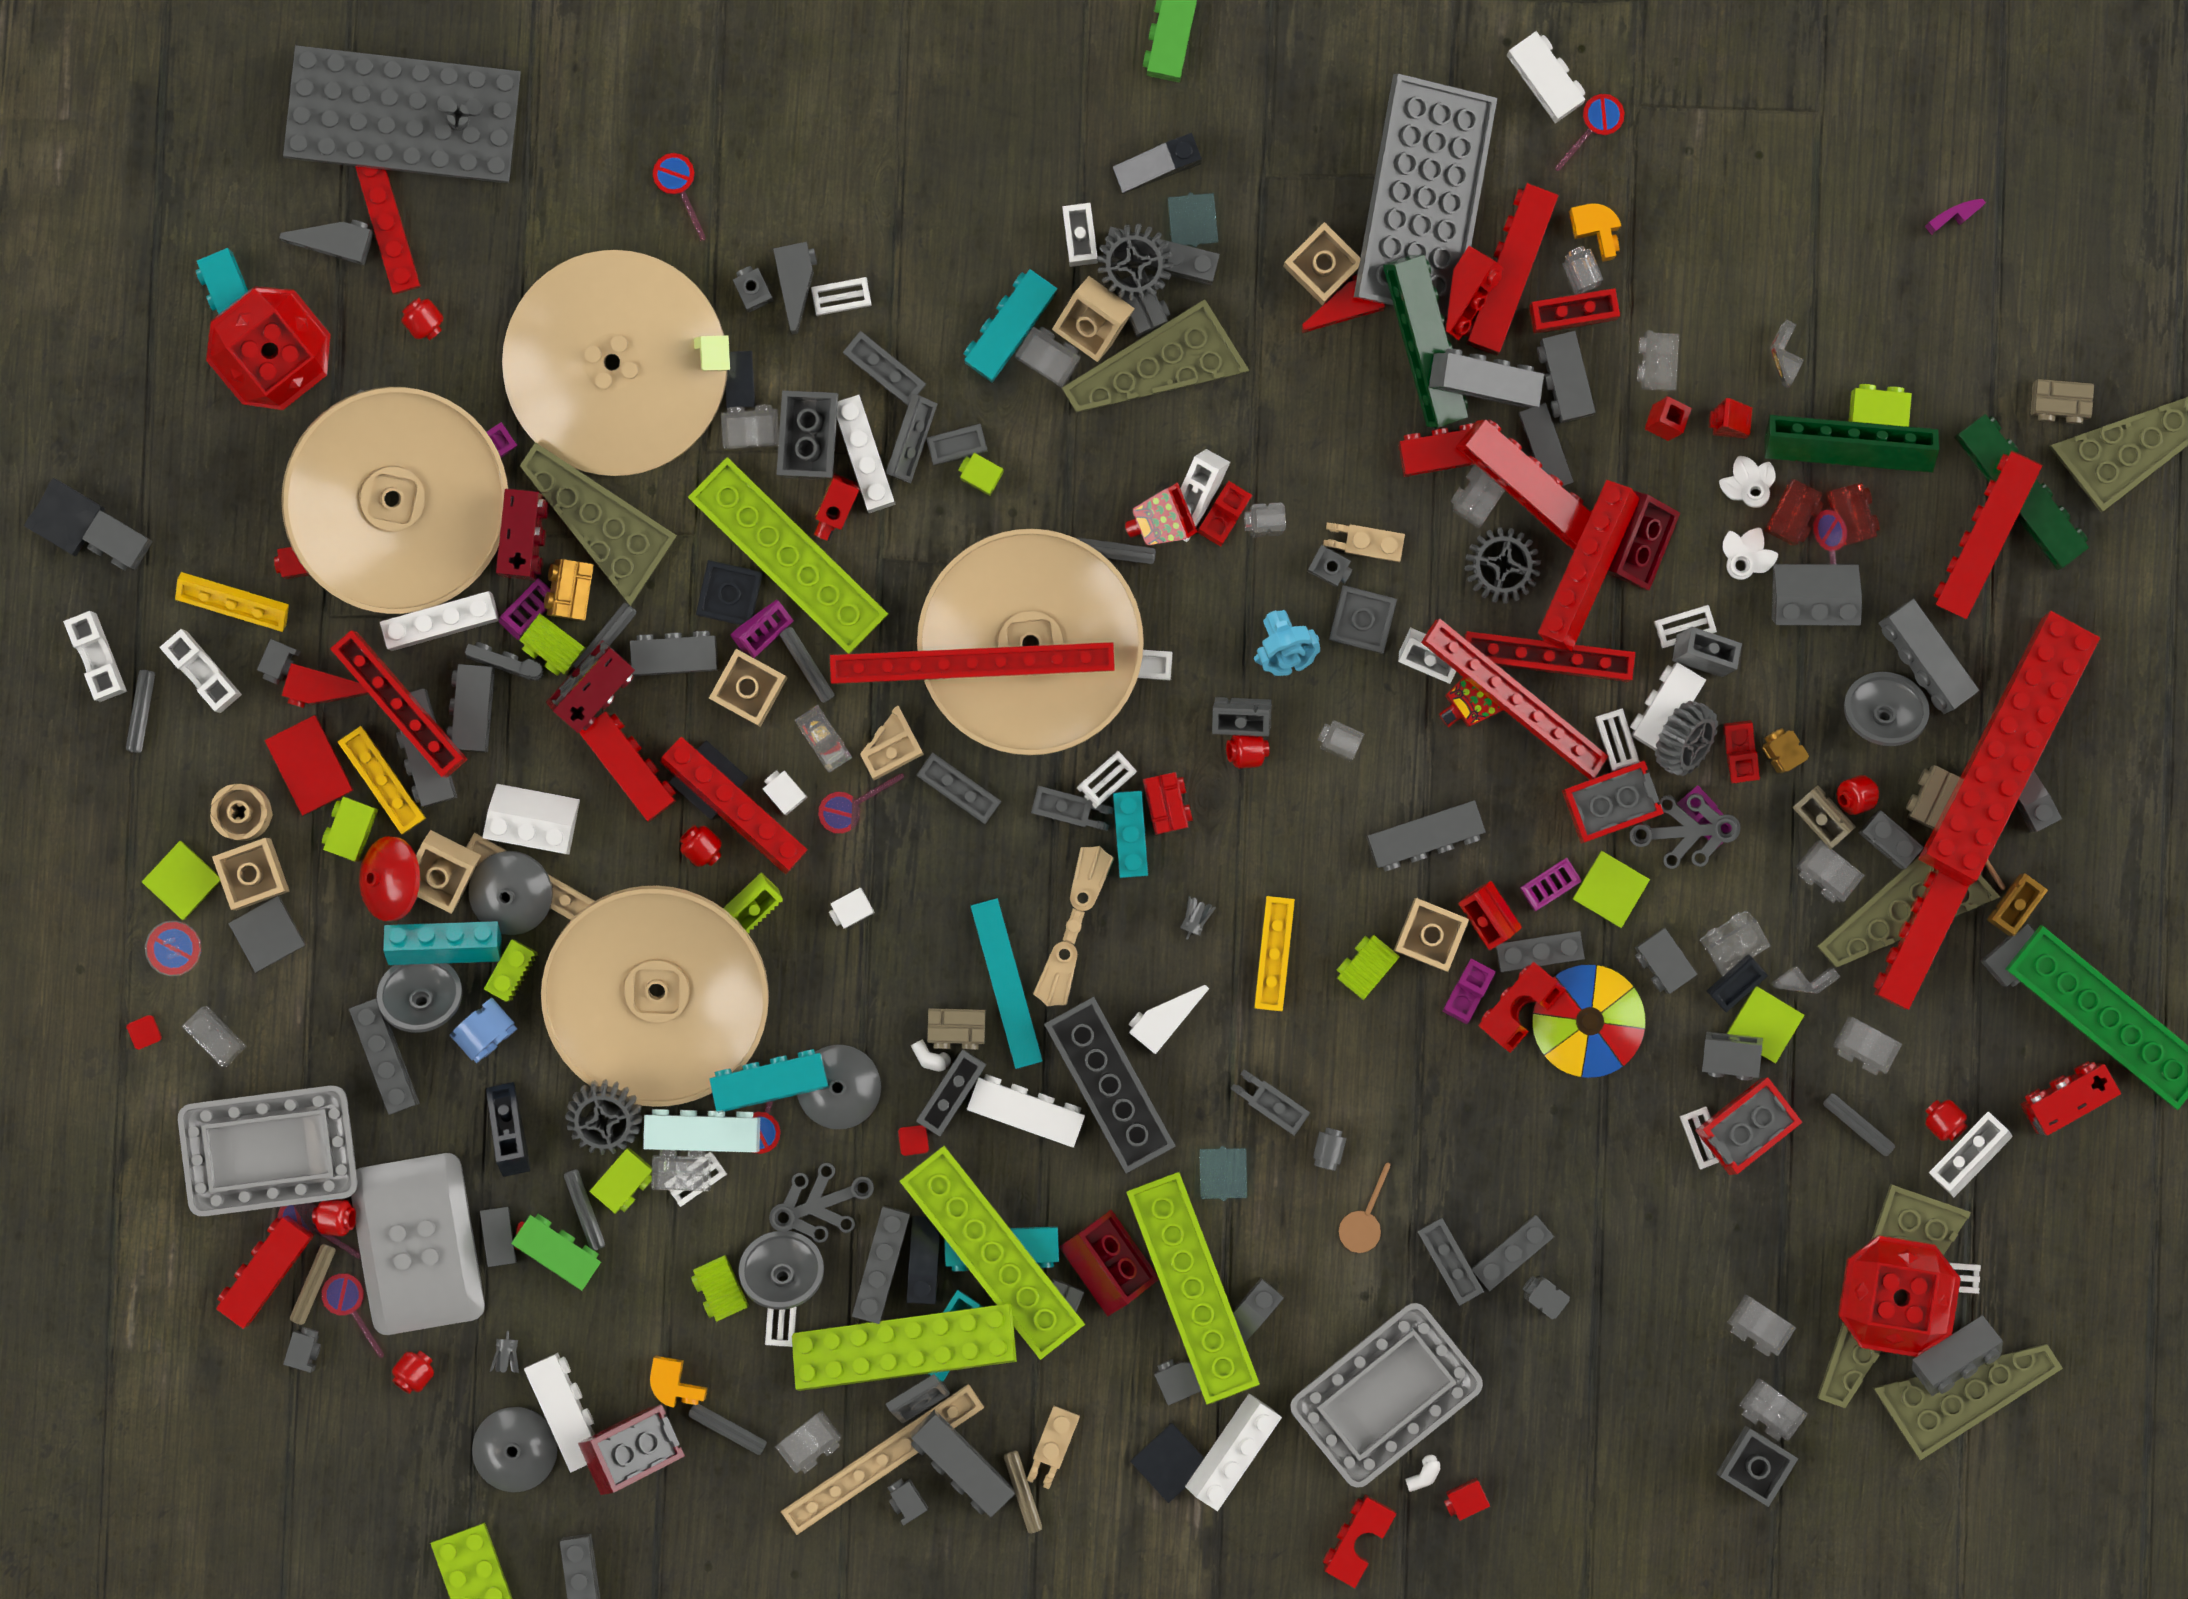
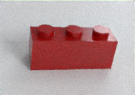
(1574, 311)
(1433, 452)

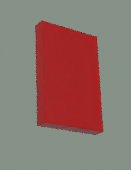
(309, 765)

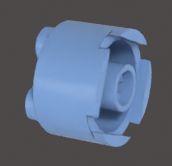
(483, 1030)

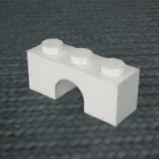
(96, 654)
(201, 670)

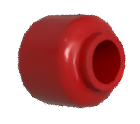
(422, 319)
(1247, 751)
(1857, 794)
(700, 846)
(1946, 1120)
(334, 1217)
(413, 1372)

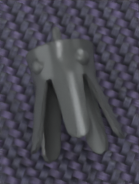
(1196, 916)
(505, 1350)

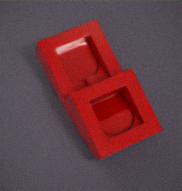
(1224, 513)
(1741, 751)

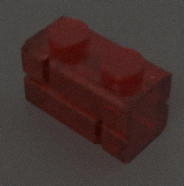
(1853, 507)
(1794, 512)

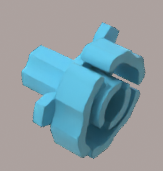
(1286, 645)

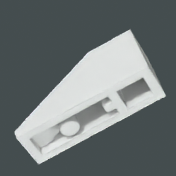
(1202, 483)
(1161, 1021)

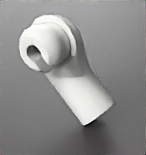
(930, 1060)
(1427, 1476)

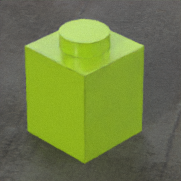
(980, 473)

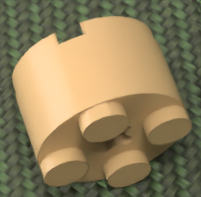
(224, 812)

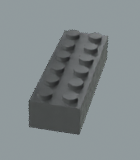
(1109, 1085)

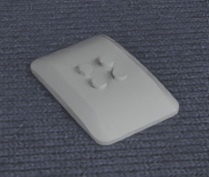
(267, 1150)
(417, 1244)
(1386, 1395)

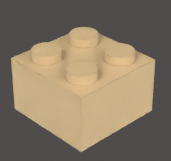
(1323, 264)
(1093, 319)
(748, 687)
(444, 870)
(250, 874)
(1431, 934)

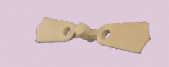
(1089, 878)

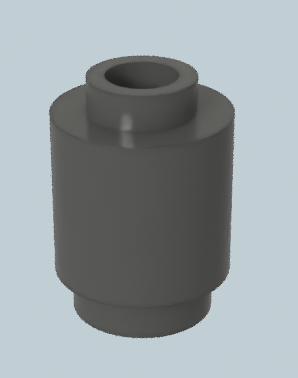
(1329, 1149)

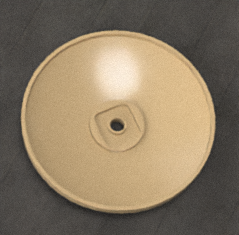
(625, 416)
(446, 508)
(1042, 589)
(667, 1044)

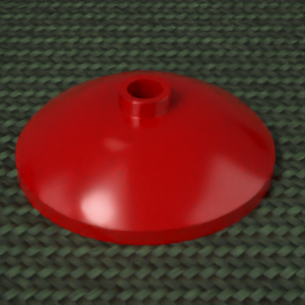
(389, 878)

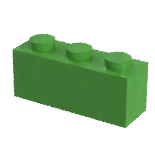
(1169, 39)
(556, 1251)

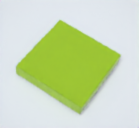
(182, 880)
(1611, 889)
(1768, 1019)

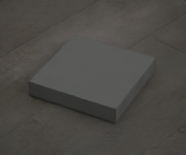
(1362, 619)
(267, 934)
(918, 1399)

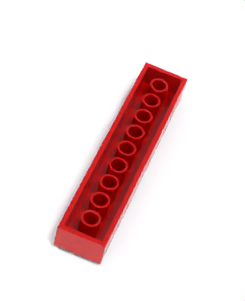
(2009, 748)

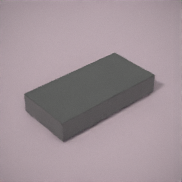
(956, 444)
(498, 1236)

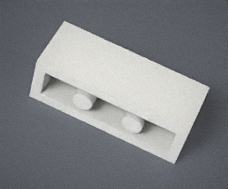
(1546, 76)
(1677, 688)
(1971, 1154)

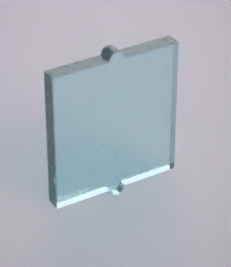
(1193, 219)
(1223, 1173)

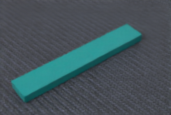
(1006, 983)

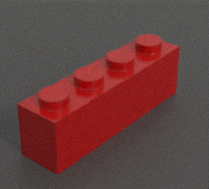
(628, 767)
(265, 1271)

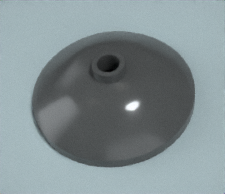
(1886, 697)
(524, 882)
(411, 984)
(859, 1093)
(778, 1256)
(531, 1438)

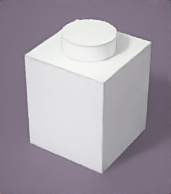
(784, 791)
(851, 909)

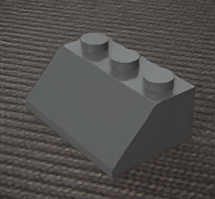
(807, 435)
(1816, 594)

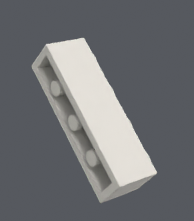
(864, 454)
(439, 621)
(1026, 1112)
(561, 1407)
(1233, 1452)

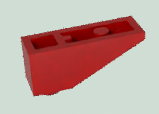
(1341, 308)
(316, 687)

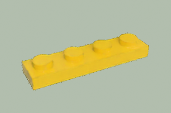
(231, 602)
(381, 780)
(1274, 953)

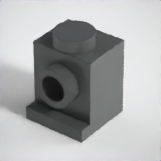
(756, 298)
(1319, 567)
(276, 661)
(303, 1349)
(906, 1500)

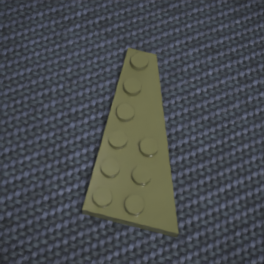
(1172, 357)
(2125, 452)
(611, 530)
(1882, 916)
(1935, 1420)

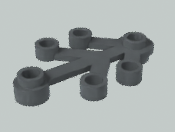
(1690, 830)
(817, 1205)

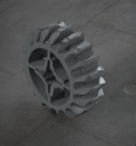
(1132, 248)
(1508, 541)
(1686, 738)
(624, 1109)

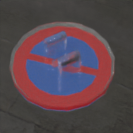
(173, 948)

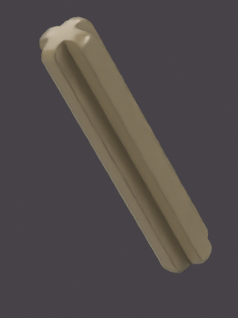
(312, 1284)
(1023, 1491)

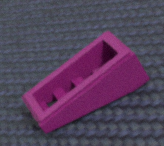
(756, 622)
(509, 624)
(1531, 897)

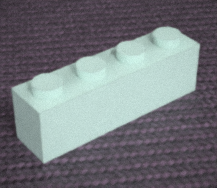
(701, 1132)

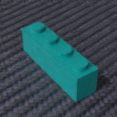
(1010, 326)
(442, 943)
(768, 1082)
(1039, 1242)

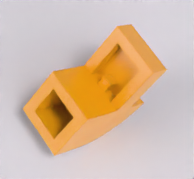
(1599, 221)
(666, 1383)

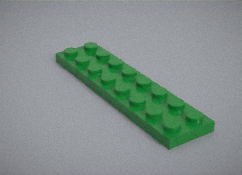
(2104, 1014)

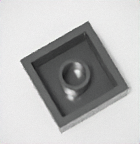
(1757, 1466)

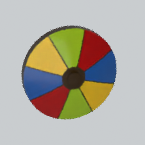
(1591, 1024)

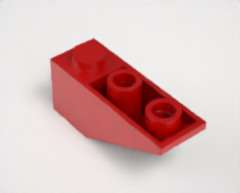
(1471, 284)
(1731, 419)

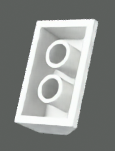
(531, 819)

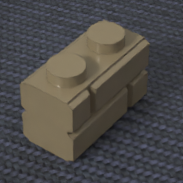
(2062, 400)
(1932, 797)
(1824, 817)
(956, 1026)

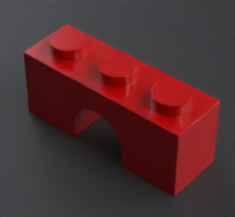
(1503, 1020)
(1368, 1517)

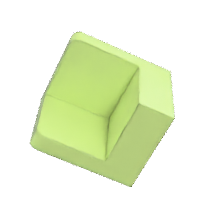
(713, 352)

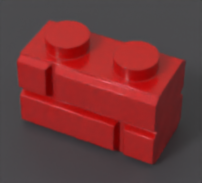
(1166, 803)
(1490, 915)

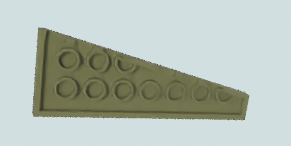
(1904, 1217)

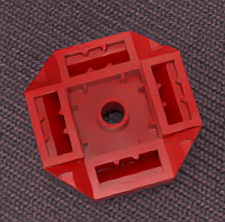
(262, 318)
(1869, 1291)

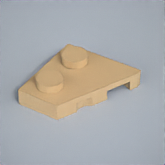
(891, 746)

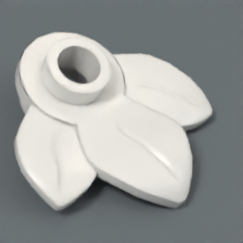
(1747, 478)
(1750, 551)

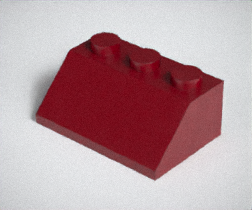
(1644, 542)
(1109, 1263)

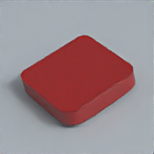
(144, 1032)
(913, 1140)

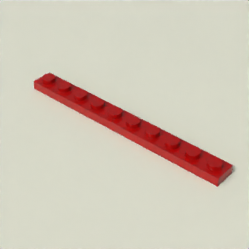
(972, 663)

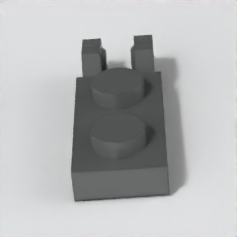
(506, 662)
(1067, 808)
(1273, 1104)

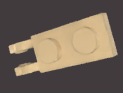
(1367, 542)
(1053, 1443)

